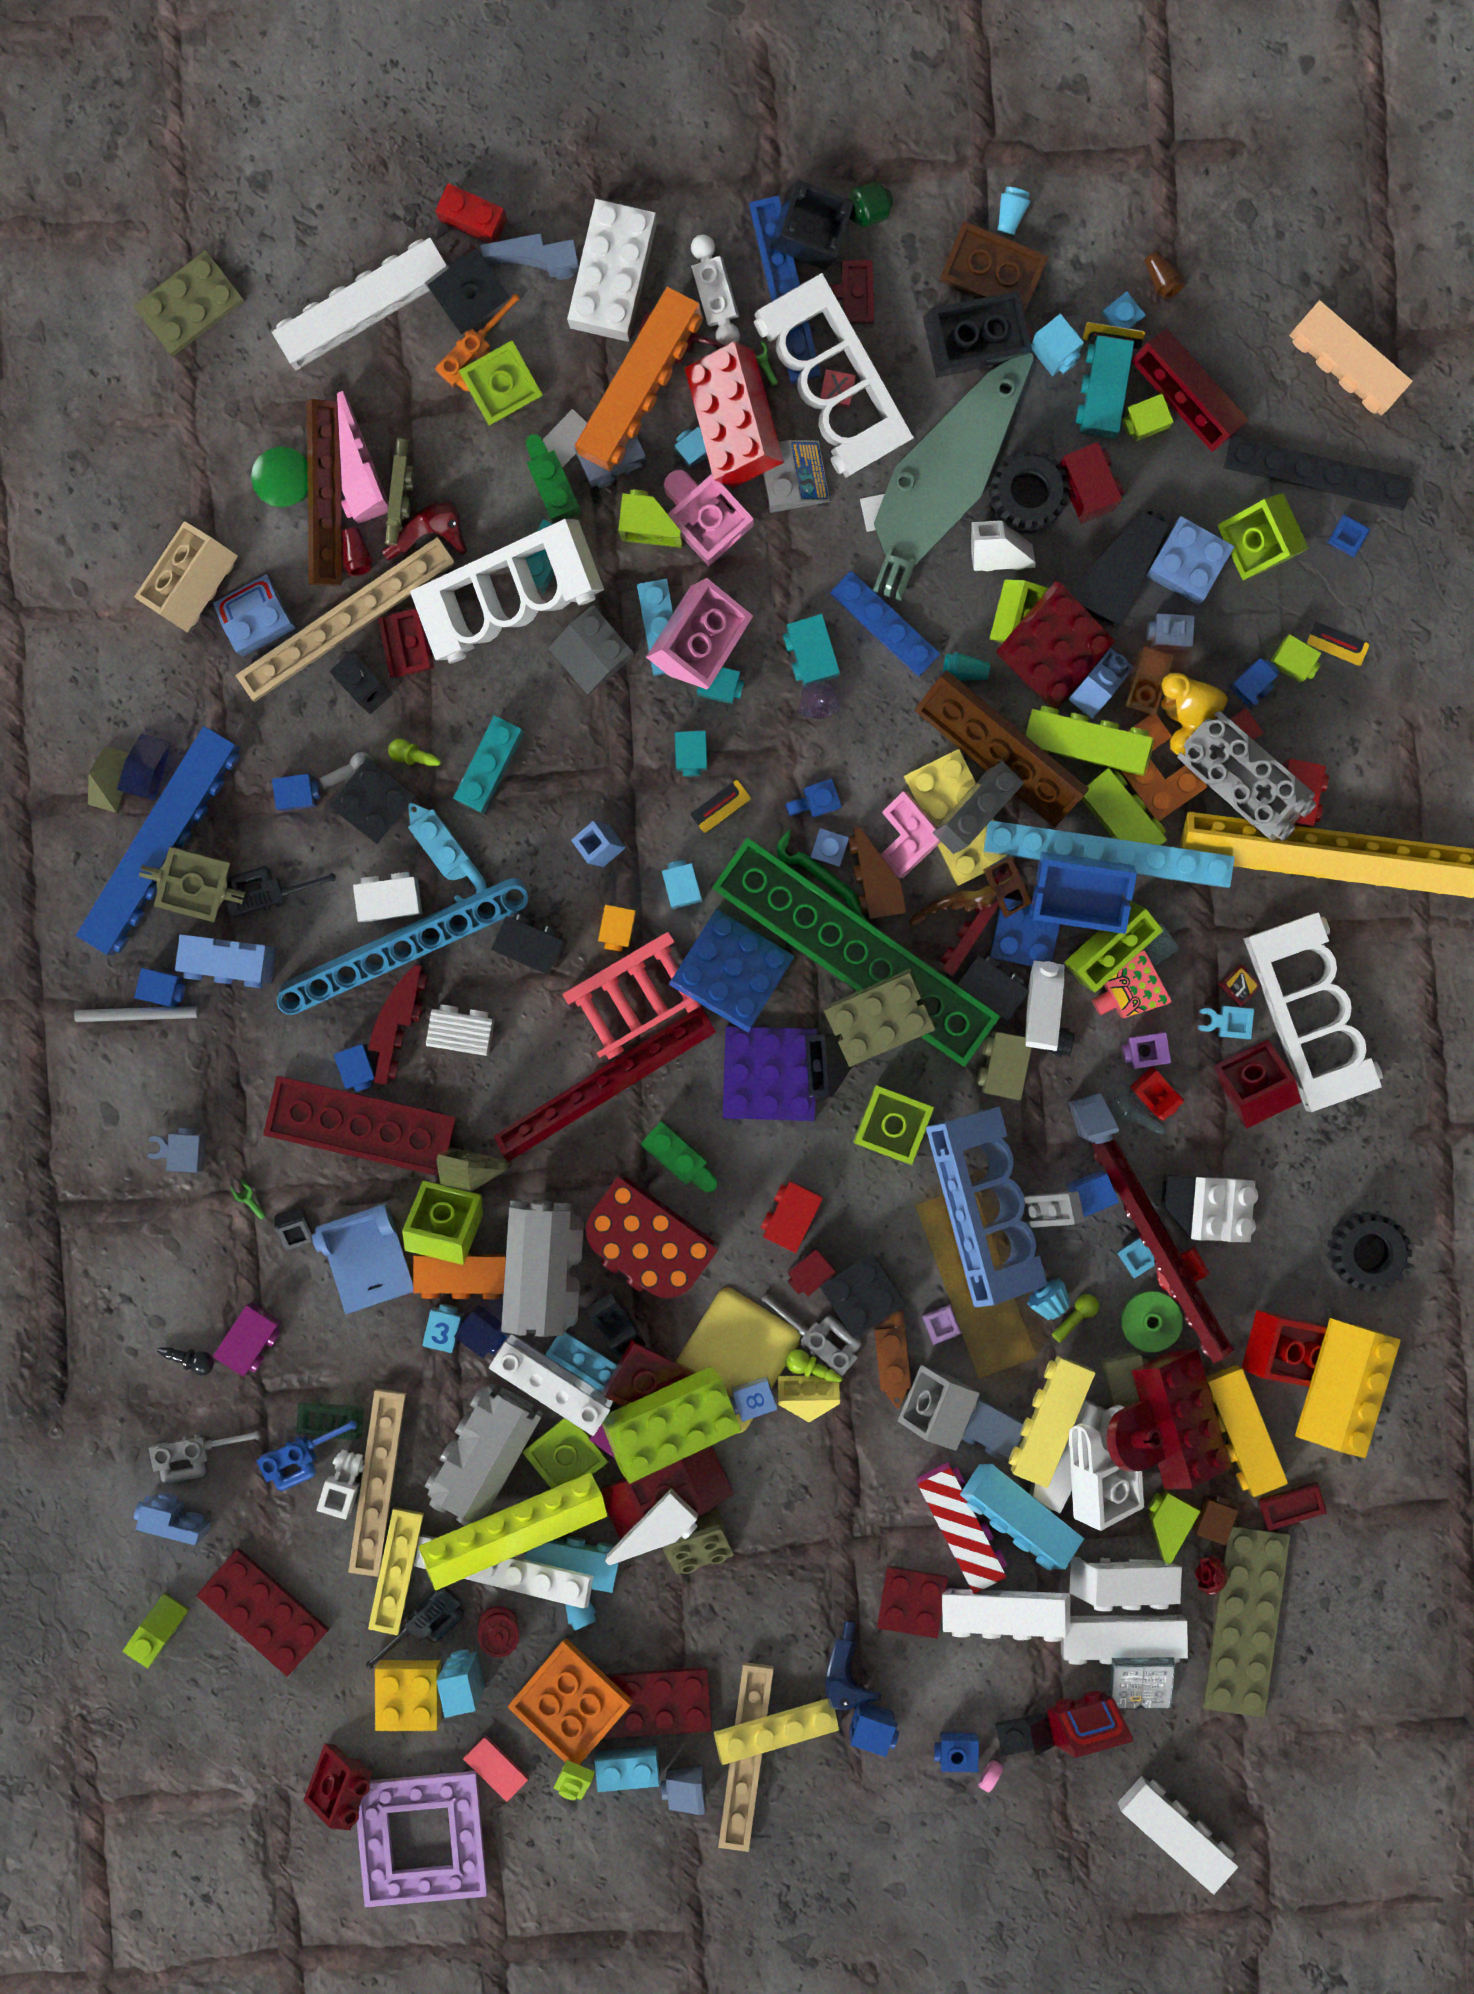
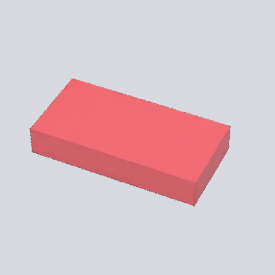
(496, 1768)

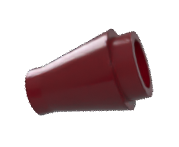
(355, 553)

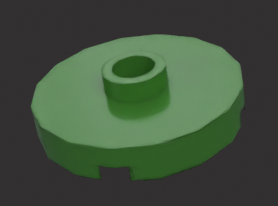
(1140, 1309)

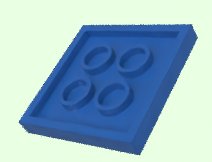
(731, 970)

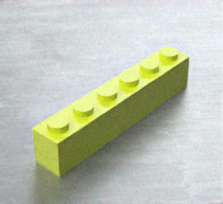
(512, 1531)

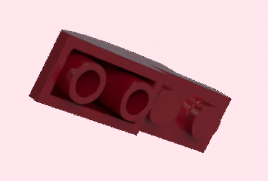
(398, 1010)

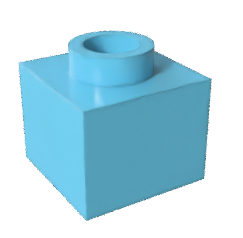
(691, 447)

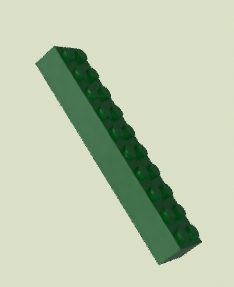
(848, 944)

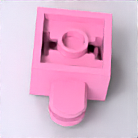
(704, 516)

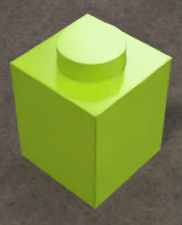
(1147, 418)
(1296, 659)

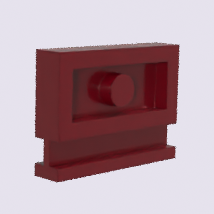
(405, 644)

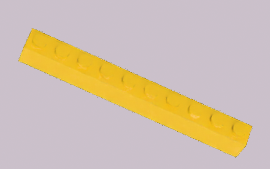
(1335, 855)

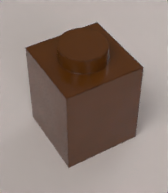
(1215, 1518)

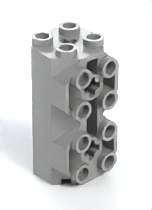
(1247, 777)
(539, 1252)
(482, 1455)

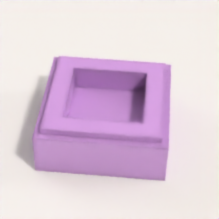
(941, 1324)

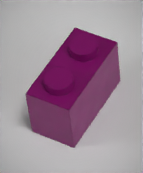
(248, 1339)

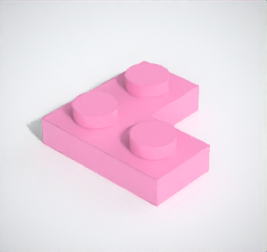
(915, 838)

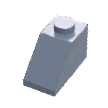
(685, 1790)

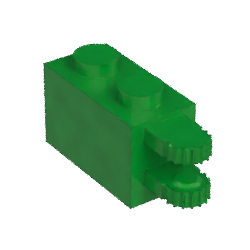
(551, 480)
(679, 1157)

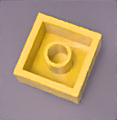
(407, 1695)

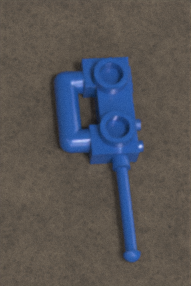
(299, 1453)

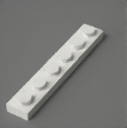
(531, 1579)

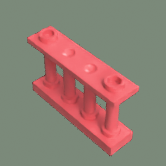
(608, 981)

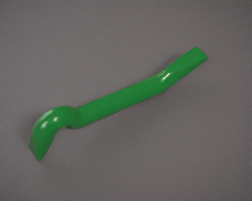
(821, 873)

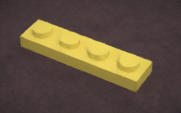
(396, 1571)
(775, 1731)

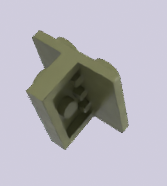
(703, 1547)

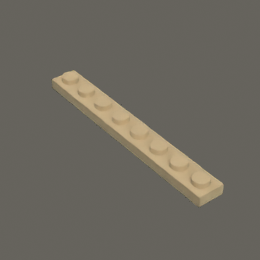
(345, 619)

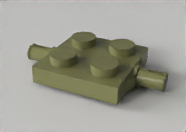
(401, 481)
(192, 884)

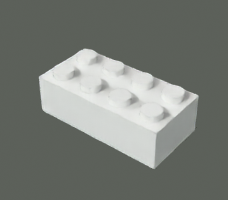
(612, 270)

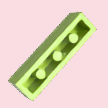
(1090, 742)

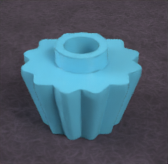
(1050, 1300)

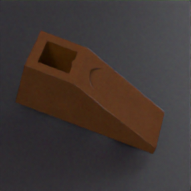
(881, 886)

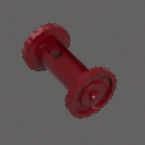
(498, 1631)

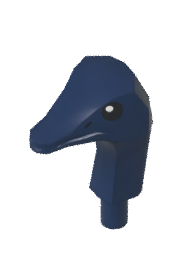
(841, 1689)

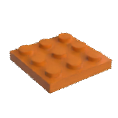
(570, 1703)

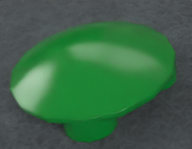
(281, 477)

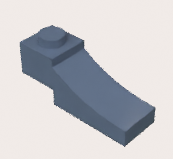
(556, 258)

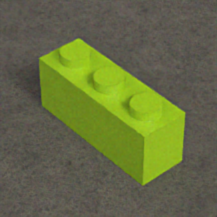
(1120, 812)
(1110, 951)

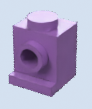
(1157, 1054)

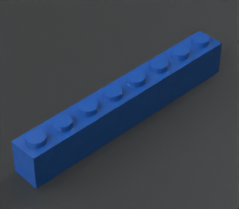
(166, 826)

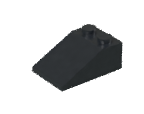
(976, 333)

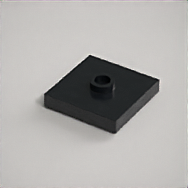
(467, 290)

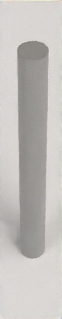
(136, 1014)

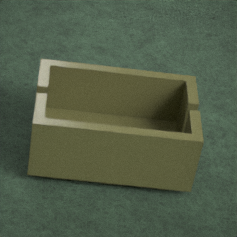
(880, 1017)

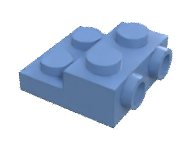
(164, 1517)

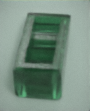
(345, 1413)

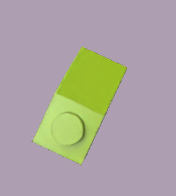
(1171, 1522)
(155, 1630)

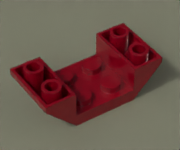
(695, 1479)

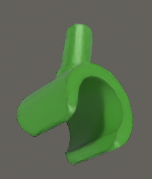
(762, 360)
(246, 1196)

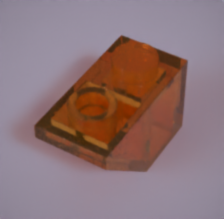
(1147, 679)

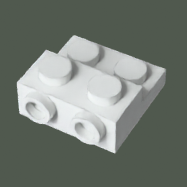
(1224, 1209)

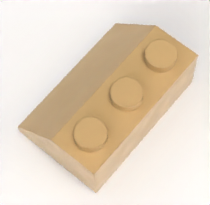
(186, 576)

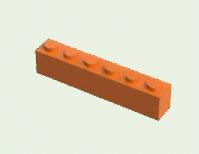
(639, 379)

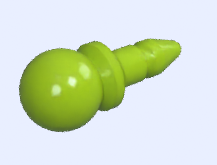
(402, 751)
(800, 1362)

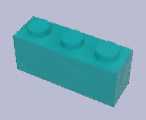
(1104, 386)
(489, 764)

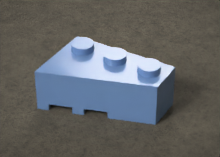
(225, 960)

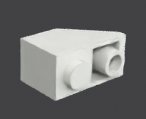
(999, 547)

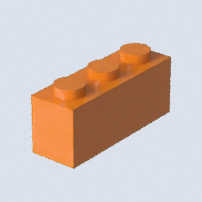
(478, 1275)

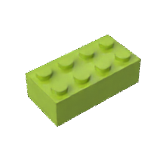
(670, 1424)

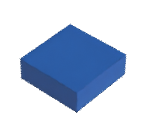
(1348, 535)

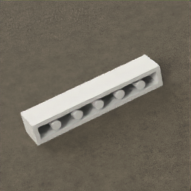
(359, 305)

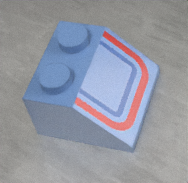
(253, 616)

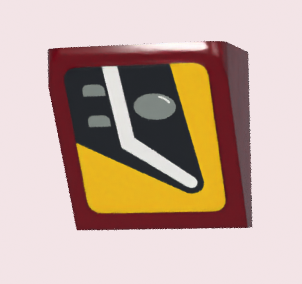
(1240, 985)

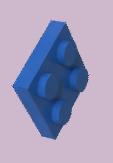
(1022, 939)

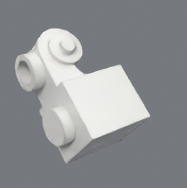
(341, 1490)

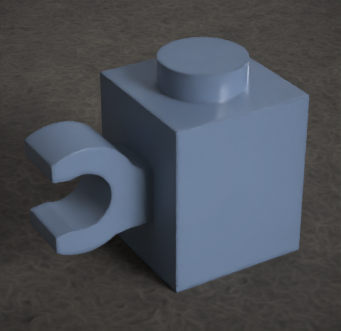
(1171, 632)
(182, 1150)

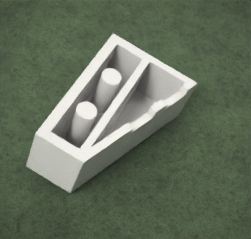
(1126, 1583)

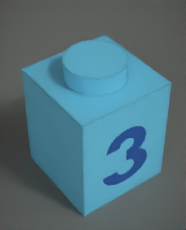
(441, 1328)

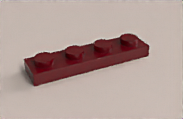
(970, 931)

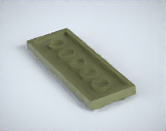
(1246, 1622)

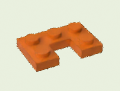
(1161, 794)

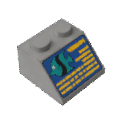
(799, 479)

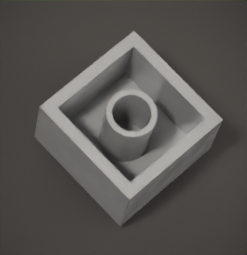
(938, 1407)

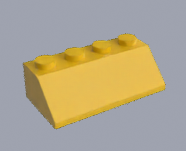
(1347, 1387)

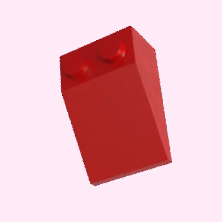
(1283, 1348)

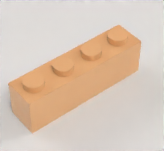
(1350, 359)

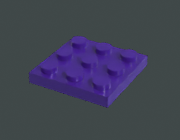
(767, 1074)

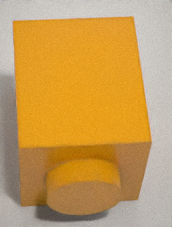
(617, 927)

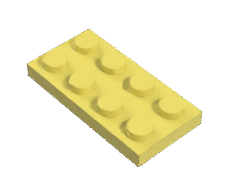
(937, 791)

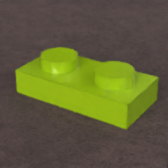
(573, 1781)

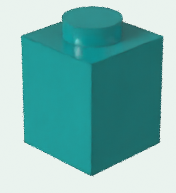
(724, 687)
(691, 752)

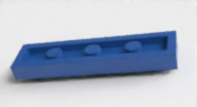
(884, 624)

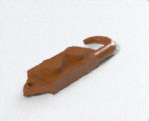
(893, 1358)

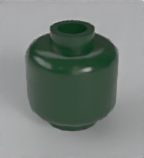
(871, 204)

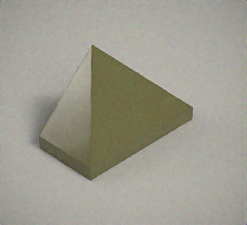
(105, 779)

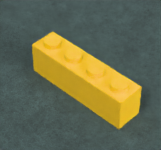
(1245, 1432)

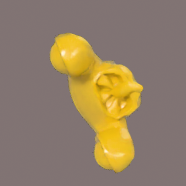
(1189, 704)

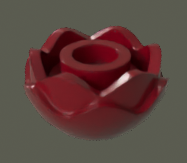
(1211, 1575)

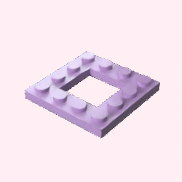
(458, 1881)

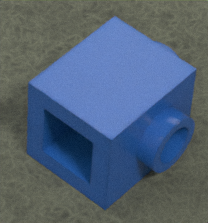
(957, 1752)

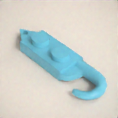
(443, 847)

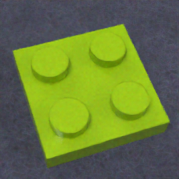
(500, 383)
(564, 1454)

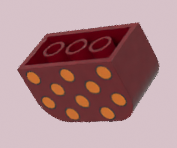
(647, 1240)

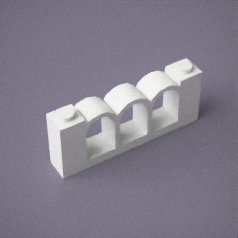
(798, 307)
(571, 564)
(1340, 1083)

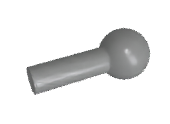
(343, 772)

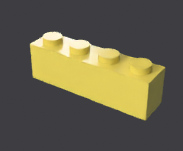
(1052, 1419)

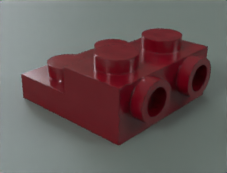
(337, 1788)

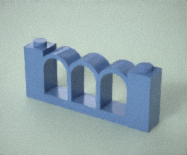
(1022, 1270)

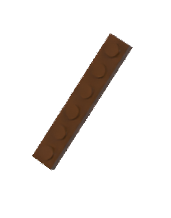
(324, 494)

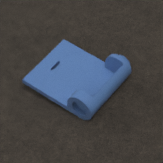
(363, 1254)

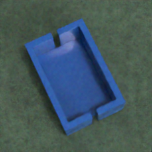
(1083, 892)

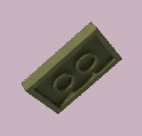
(188, 303)

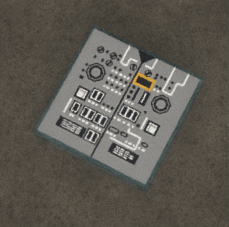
(1142, 1682)

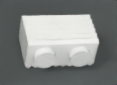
(460, 1031)

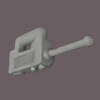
(817, 1342)
(192, 1449)

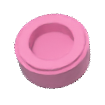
(990, 1775)

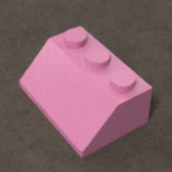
(700, 635)

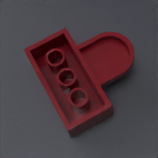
(1170, 1424)

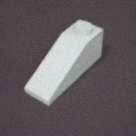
(1044, 1005)
(659, 1527)

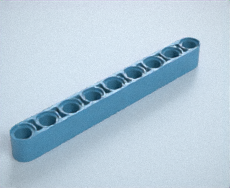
(391, 956)

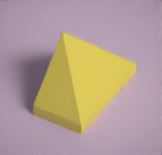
(807, 1396)

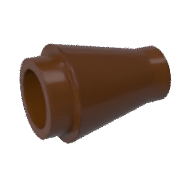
(1164, 276)

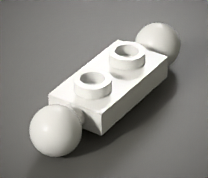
(715, 290)

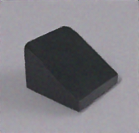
(293, 1228)

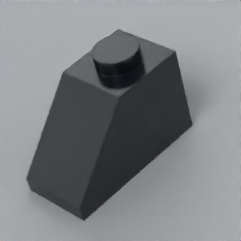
(825, 1064)

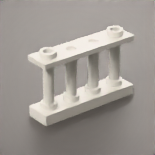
(551, 1384)

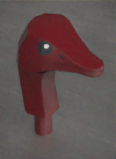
(437, 518)

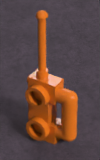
(469, 347)

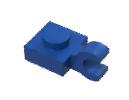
(819, 799)

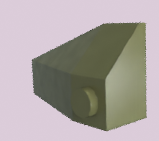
(468, 1169)

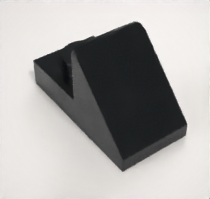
(1025, 1735)

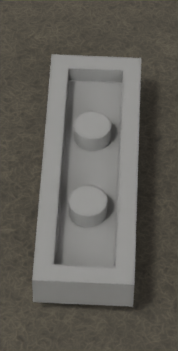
(1052, 1209)

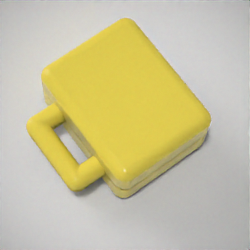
(740, 1342)

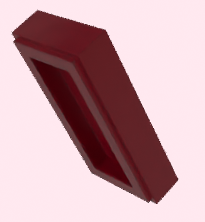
(1292, 1506)

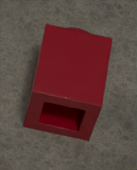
(810, 1272)

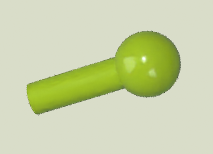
(1085, 1307)

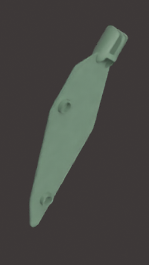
(945, 473)

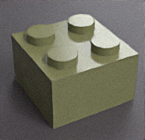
(1004, 1065)

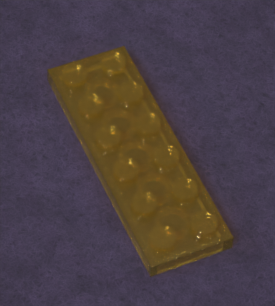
(991, 1333)

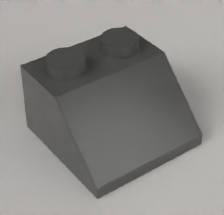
(591, 650)

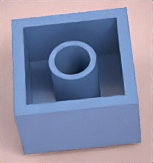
(1189, 560)

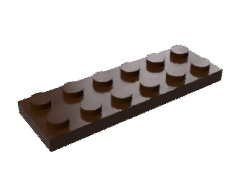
(993, 739)

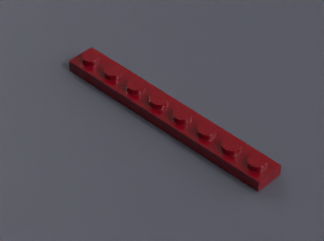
(604, 1084)
(1167, 1258)

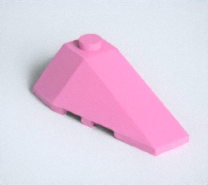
(360, 480)

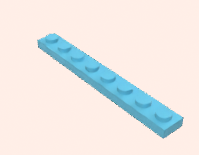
(1147, 858)

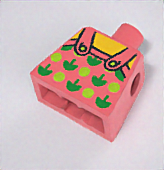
(1133, 989)

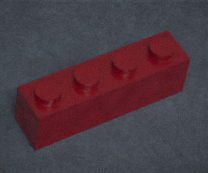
(1189, 390)

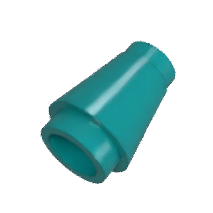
(966, 667)

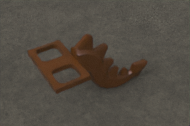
(985, 897)

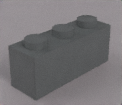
(978, 807)

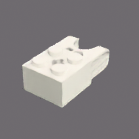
(1099, 1487)

